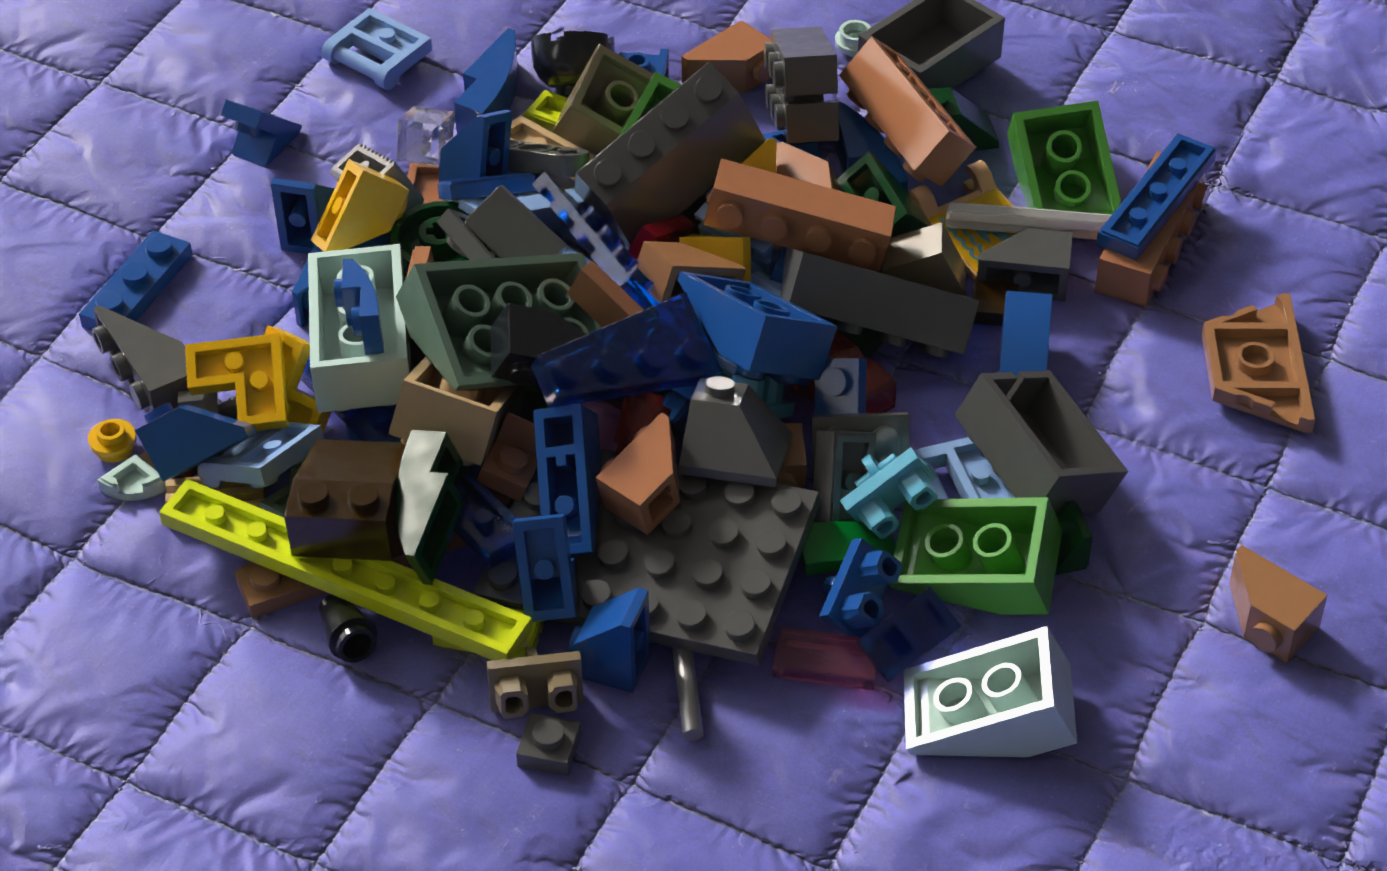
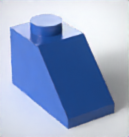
(478, 148)
(298, 212)
(187, 437)
(615, 640)

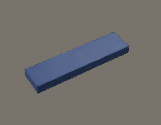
(1156, 196)

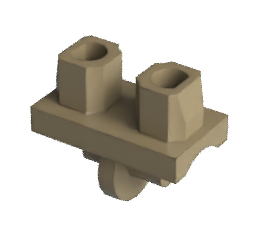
(535, 683)

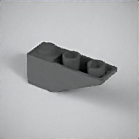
(143, 357)

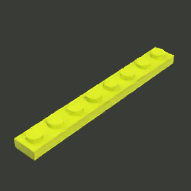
(372, 584)

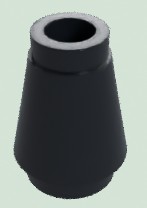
(347, 629)

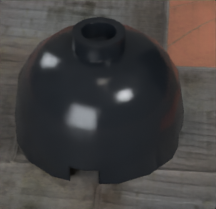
(564, 59)

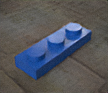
(140, 278)

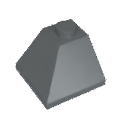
(733, 435)

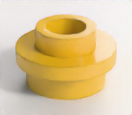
(112, 440)

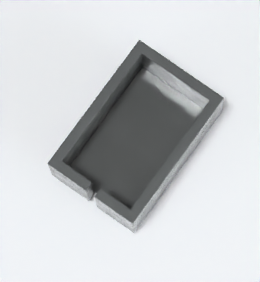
(942, 39)
(801, 73)
(1040, 440)

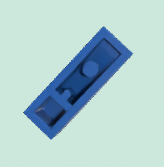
(567, 470)

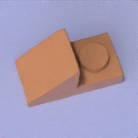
(511, 458)

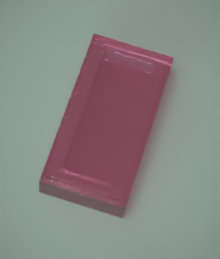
(822, 659)

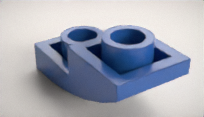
(361, 306)

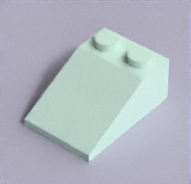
(992, 700)

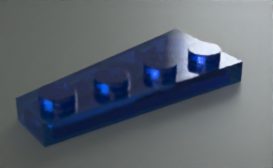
(600, 240)
(633, 356)

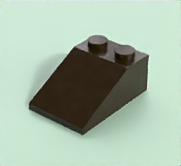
(345, 501)

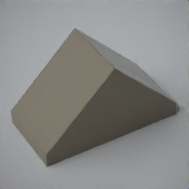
(927, 259)

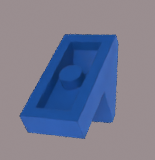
(259, 134)
(546, 567)

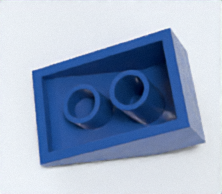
(759, 328)

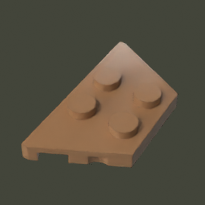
(1259, 364)

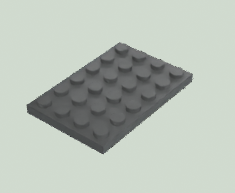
(709, 566)

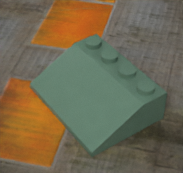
(457, 302)

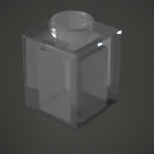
(423, 134)

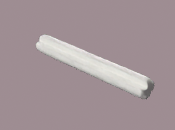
(1016, 219)

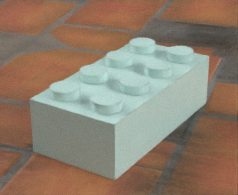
(338, 363)

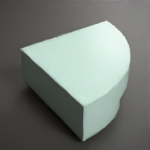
(132, 481)

